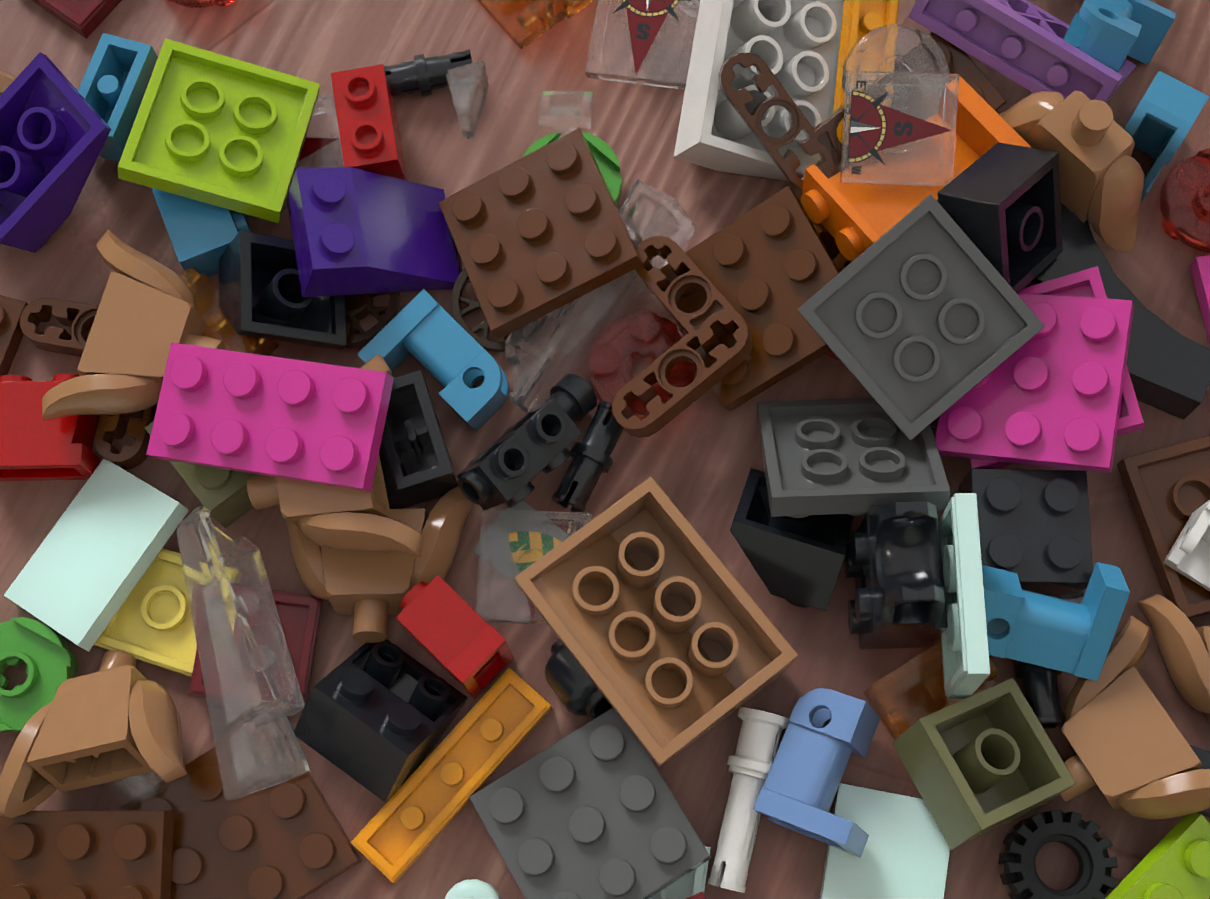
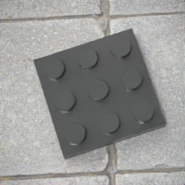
(920, 317)
(844, 458)
(590, 819)

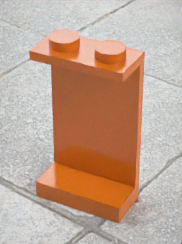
(864, 212)

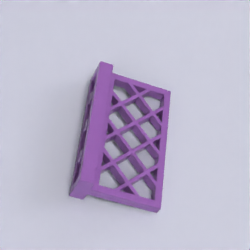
(1021, 45)

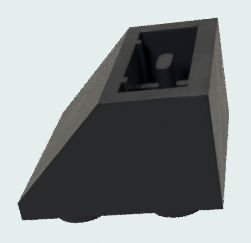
(413, 446)
(378, 716)

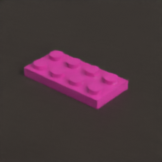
(271, 416)

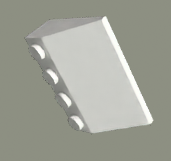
(800, 48)

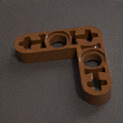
(819, 139)
(701, 331)
(56, 339)

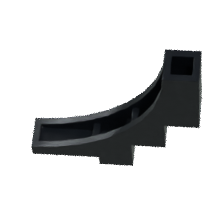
(1162, 364)

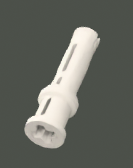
(750, 767)

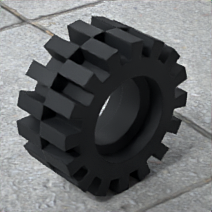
(1061, 827)

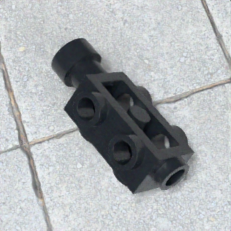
(529, 446)

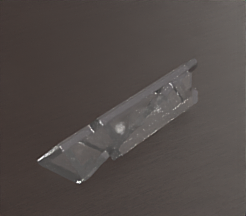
(563, 338)
(241, 658)

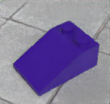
(45, 153)
(368, 234)

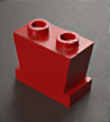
(368, 121)
(41, 448)
(454, 635)

